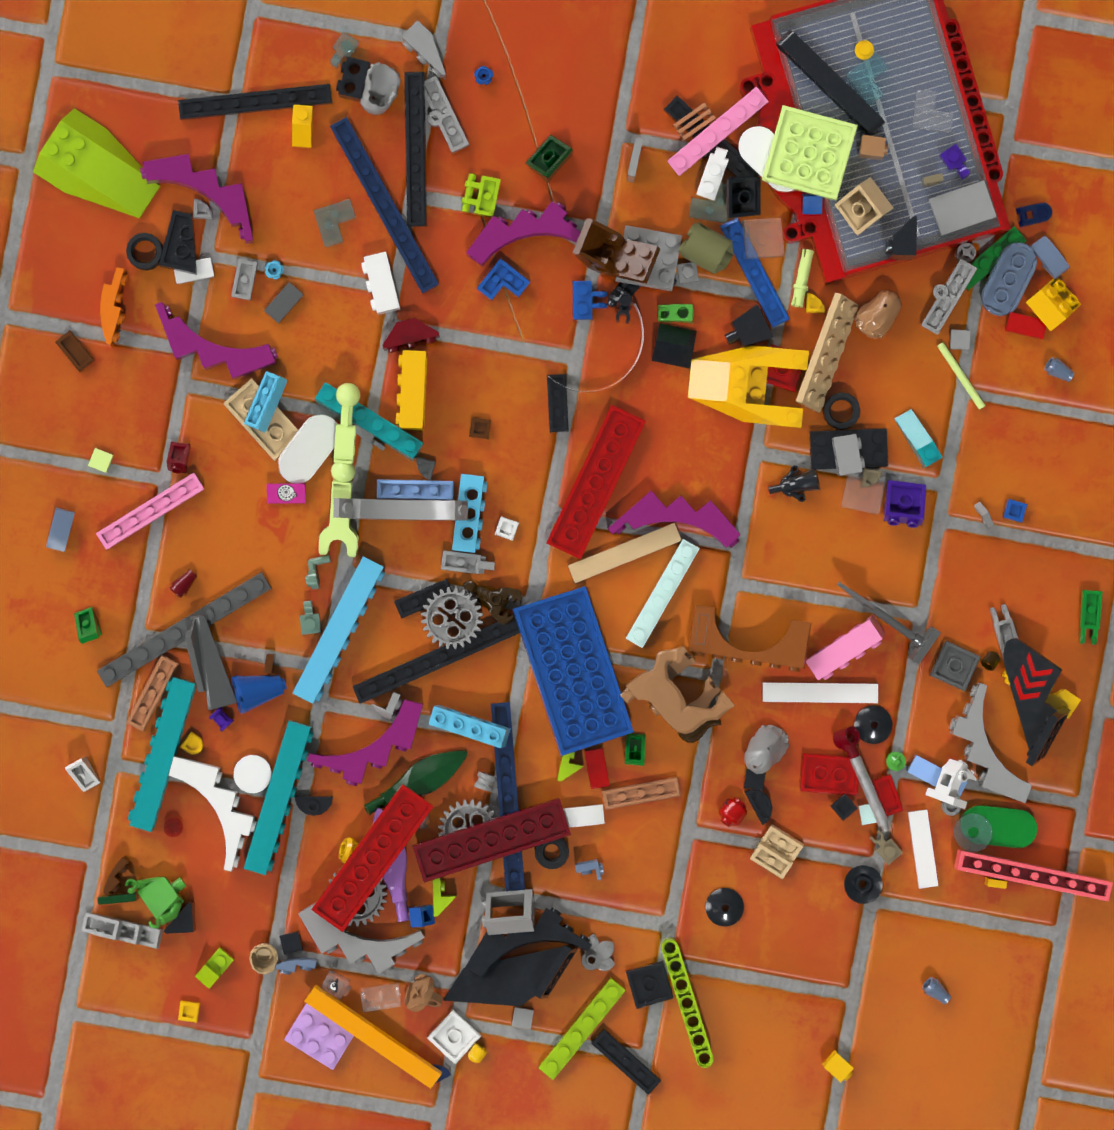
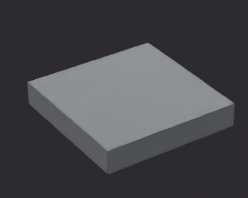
(634, 160)

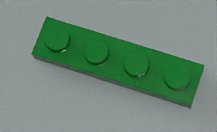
(987, 260)

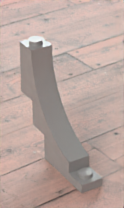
(401, 509)

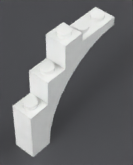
(223, 800)

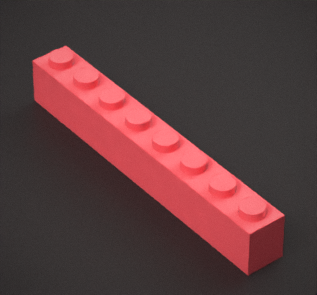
(1033, 875)

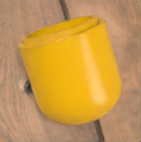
(477, 1053)

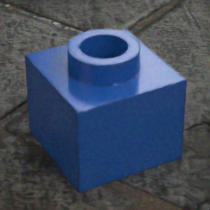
(422, 915)

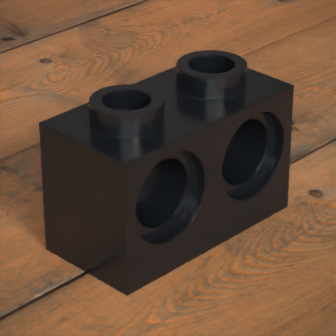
(355, 79)

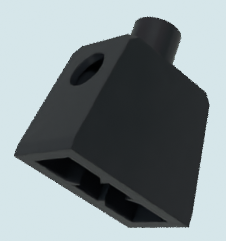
(749, 328)

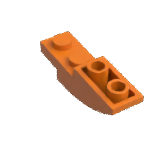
(111, 314)

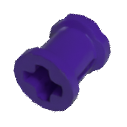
(221, 719)

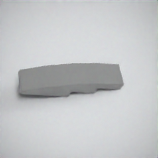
(122, 930)

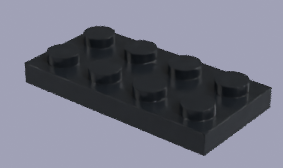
(873, 447)

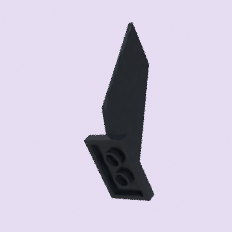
(514, 979)

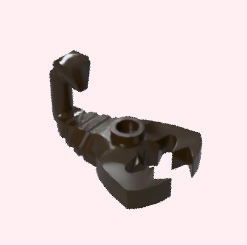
(494, 599)

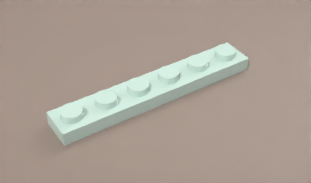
(662, 593)

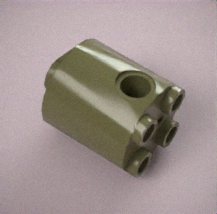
(707, 248)

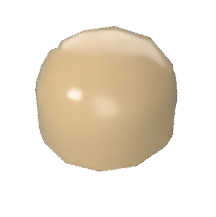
(263, 958)

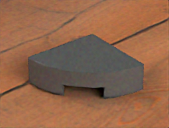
(426, 467)

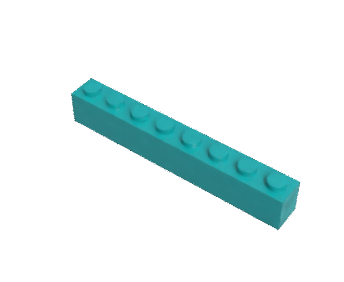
(163, 750)
(278, 796)

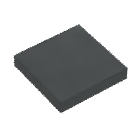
(955, 665)

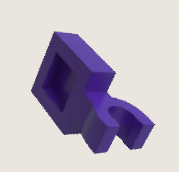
(954, 159)

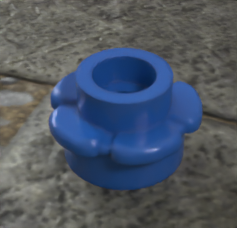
(483, 80)

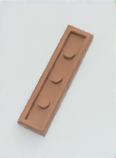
(152, 693)
(641, 793)

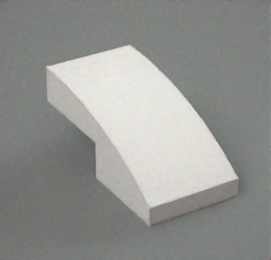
(584, 815)

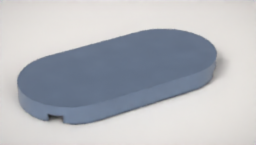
(1009, 279)

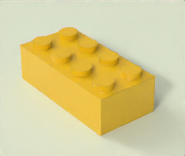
(413, 390)

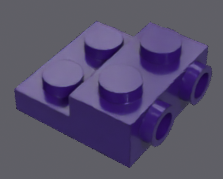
(904, 503)

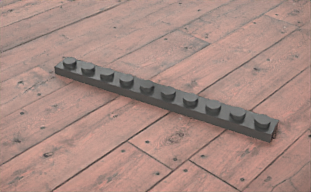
(176, 633)

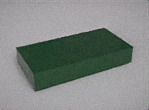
(117, 898)

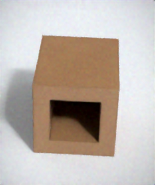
(872, 147)

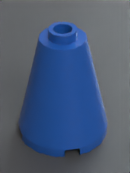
(256, 690)

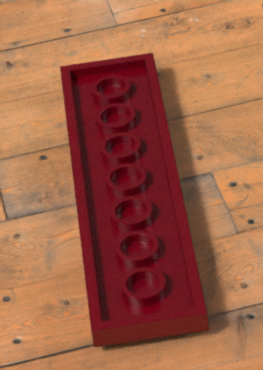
(491, 840)

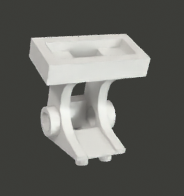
(958, 773)

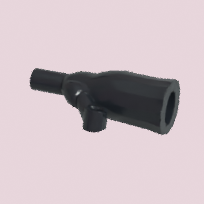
(792, 484)

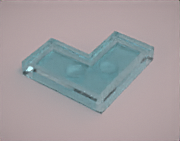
(862, 78)
(711, 210)
(330, 217)

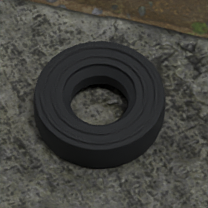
(552, 863)

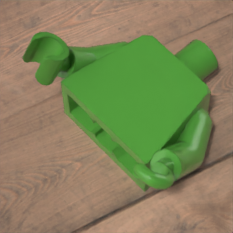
(160, 897)

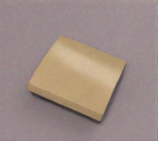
(776, 851)

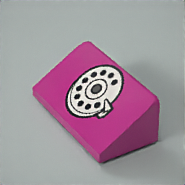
(286, 493)

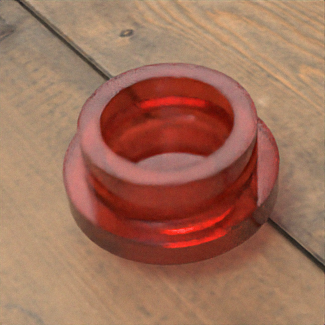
(173, 827)

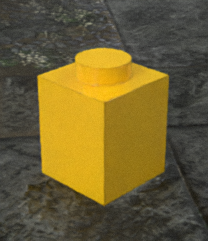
(838, 1066)

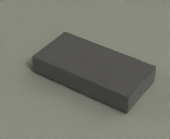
(284, 302)

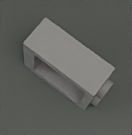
(509, 924)

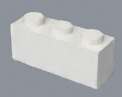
(380, 283)

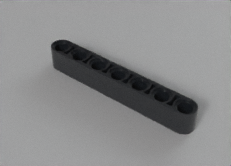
(830, 83)

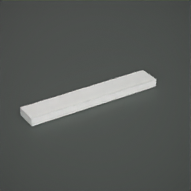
(820, 692)

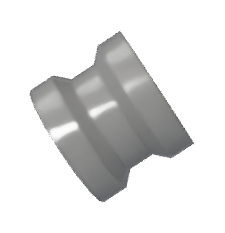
(968, 250)
(485, 781)

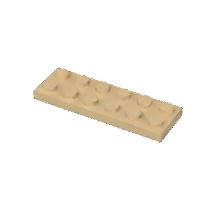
(827, 353)

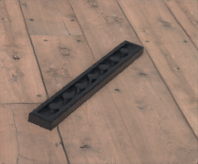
(254, 101)
(415, 149)

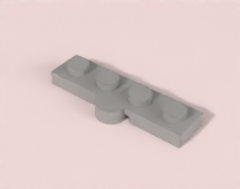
(443, 115)
(948, 296)

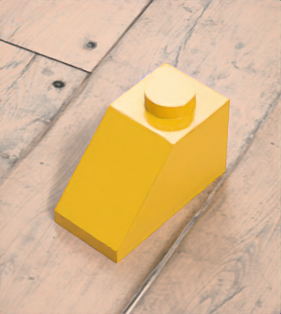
(302, 126)

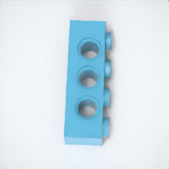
(468, 483)
(469, 726)

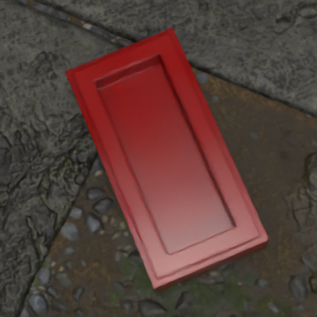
(1025, 326)
(596, 768)
(888, 795)

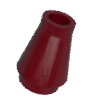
(183, 583)

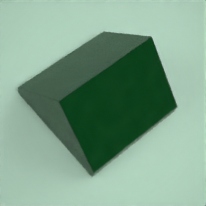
(549, 158)

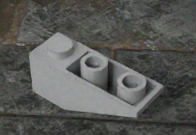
(423, 44)

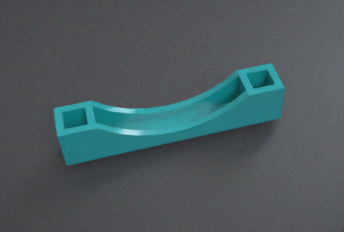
(373, 423)

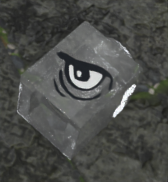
(336, 984)

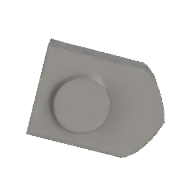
(394, 703)

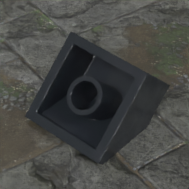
(903, 243)

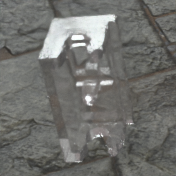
(381, 997)

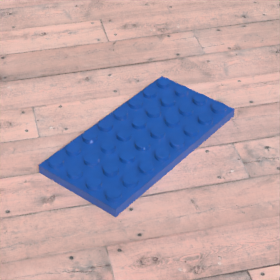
(573, 670)

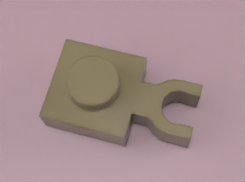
(887, 849)

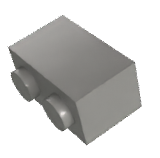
(847, 454)

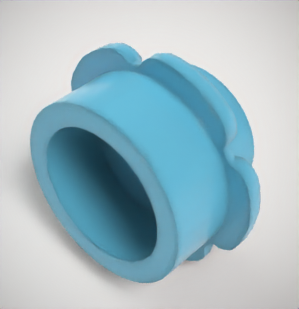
(269, 267)

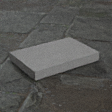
(962, 208)

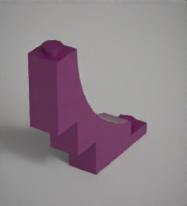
(228, 198)
(186, 343)
(651, 510)

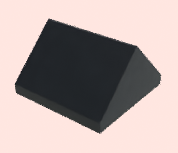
(743, 196)
(674, 346)

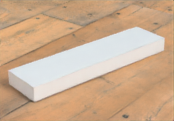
(922, 848)

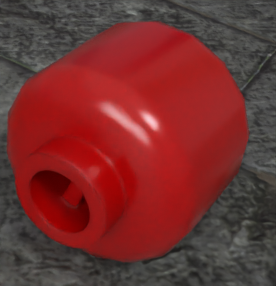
(732, 812)

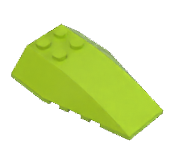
(94, 166)

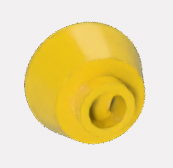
(346, 848)

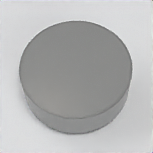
(950, 809)

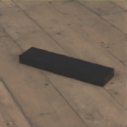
(626, 1061)

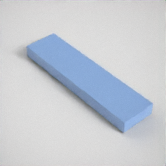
(415, 489)

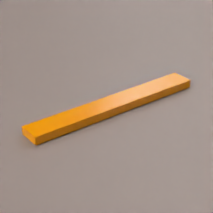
(373, 1036)

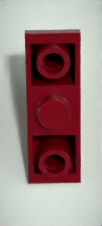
(409, 334)

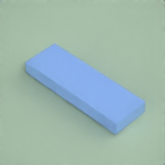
(928, 772)

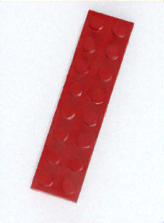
(595, 482)
(372, 857)

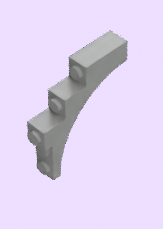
(971, 728)
(355, 946)

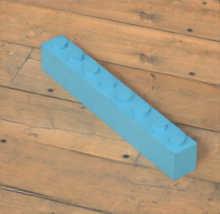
(338, 630)

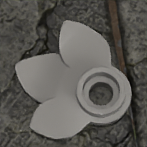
(600, 953)

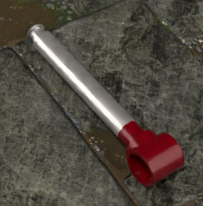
(848, 740)

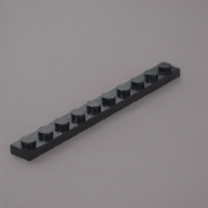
(433, 661)

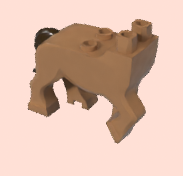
(666, 699)

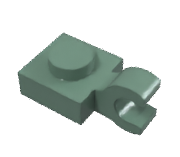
(310, 622)

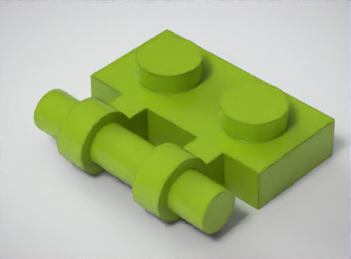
(486, 198)

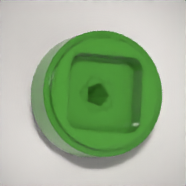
(895, 761)

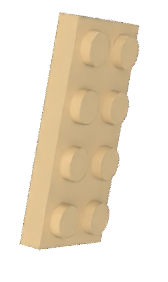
(279, 430)

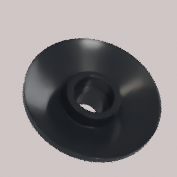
(866, 717)
(867, 893)
(717, 900)

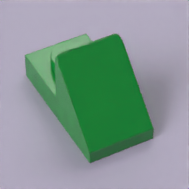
(87, 625)

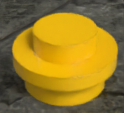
(864, 50)

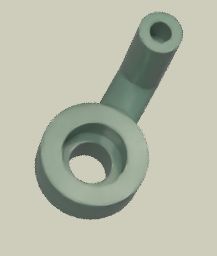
(312, 578)

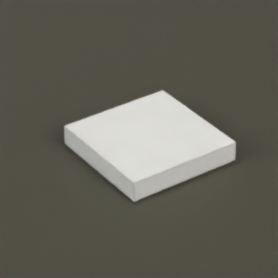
(454, 1036)

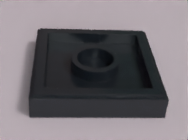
(649, 984)

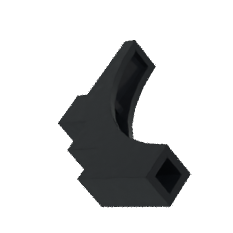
(546, 930)

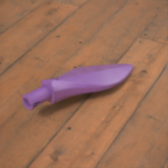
(396, 881)

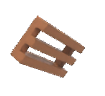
(707, 112)

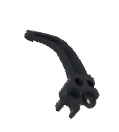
(622, 299)

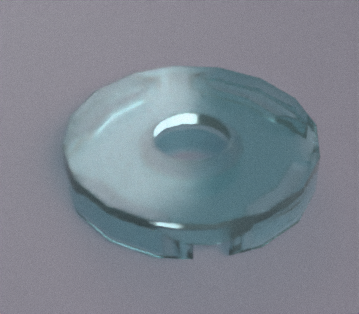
(961, 832)

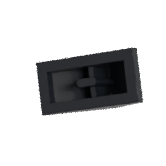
(184, 922)

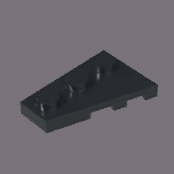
(180, 244)

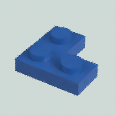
(501, 276)

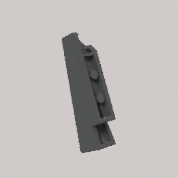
(207, 665)

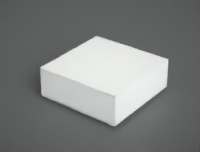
(506, 528)

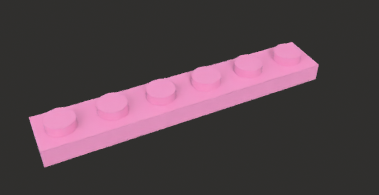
(717, 131)
(150, 511)

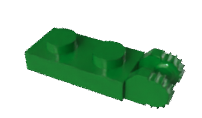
(1090, 615)

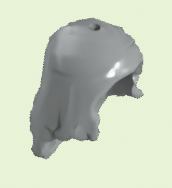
(382, 84)
(766, 748)

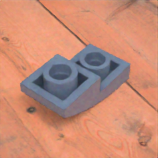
(1050, 257)
(60, 529)
(290, 965)

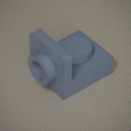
(587, 866)

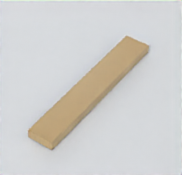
(624, 553)

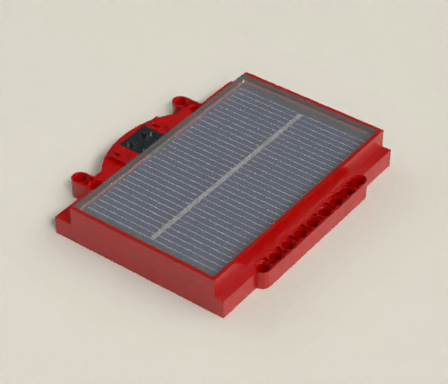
(918, 56)

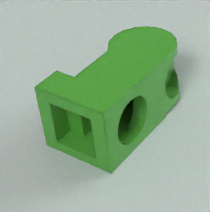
(676, 313)

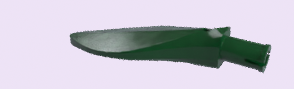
(422, 777)

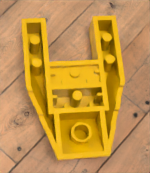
(737, 383)

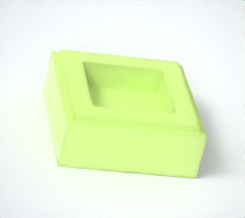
(100, 460)

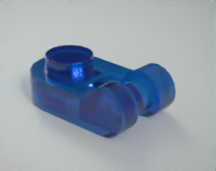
(1041, 213)

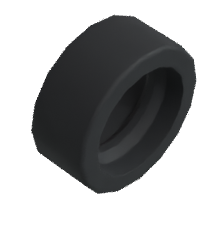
(130, 251)
(841, 425)

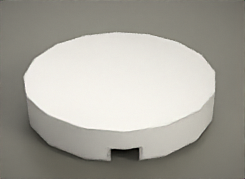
(252, 774)

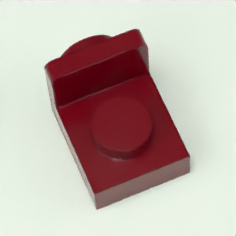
(178, 457)

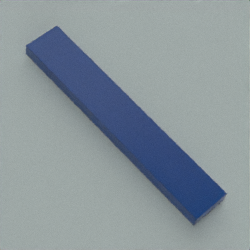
(755, 275)

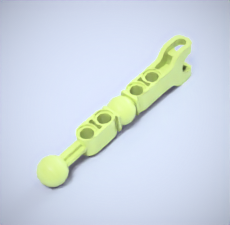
(343, 472)

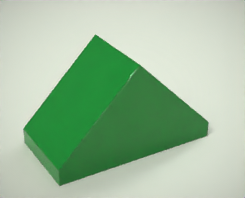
(635, 749)

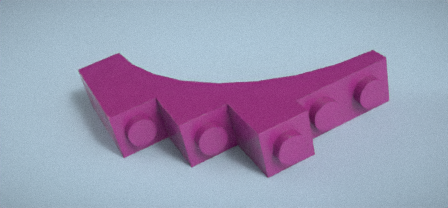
(525, 225)
(355, 763)

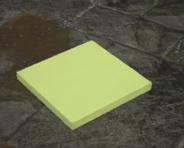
(809, 152)

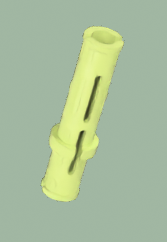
(802, 278)

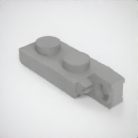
(465, 562)

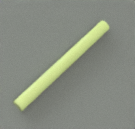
(961, 376)

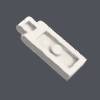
(713, 174)

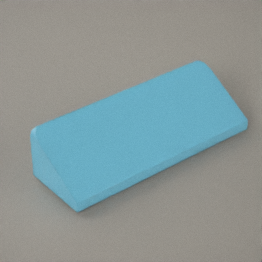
(265, 401)

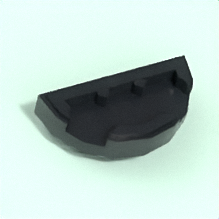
(313, 804)
(761, 804)

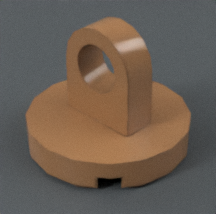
(422, 994)

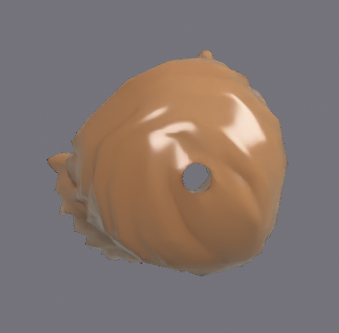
(876, 319)

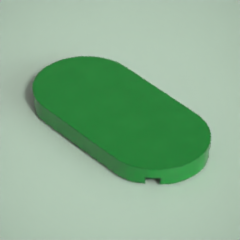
(1009, 826)

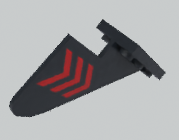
(1031, 682)

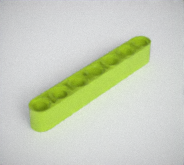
(687, 1012)

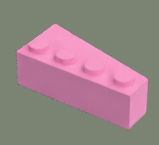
(845, 648)

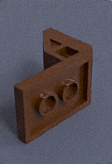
(613, 255)

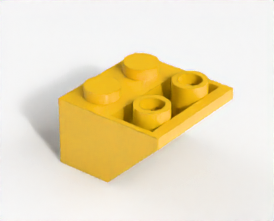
(1053, 303)

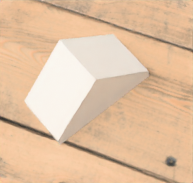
(83, 774)

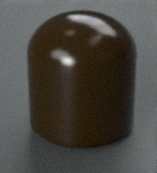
(992, 658)

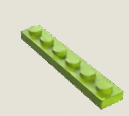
(581, 1028)

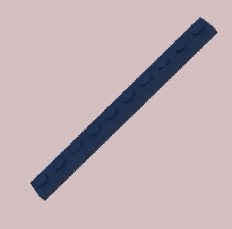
(384, 205)
(507, 793)

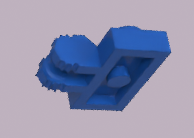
(583, 300)

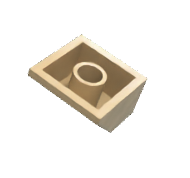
(863, 206)

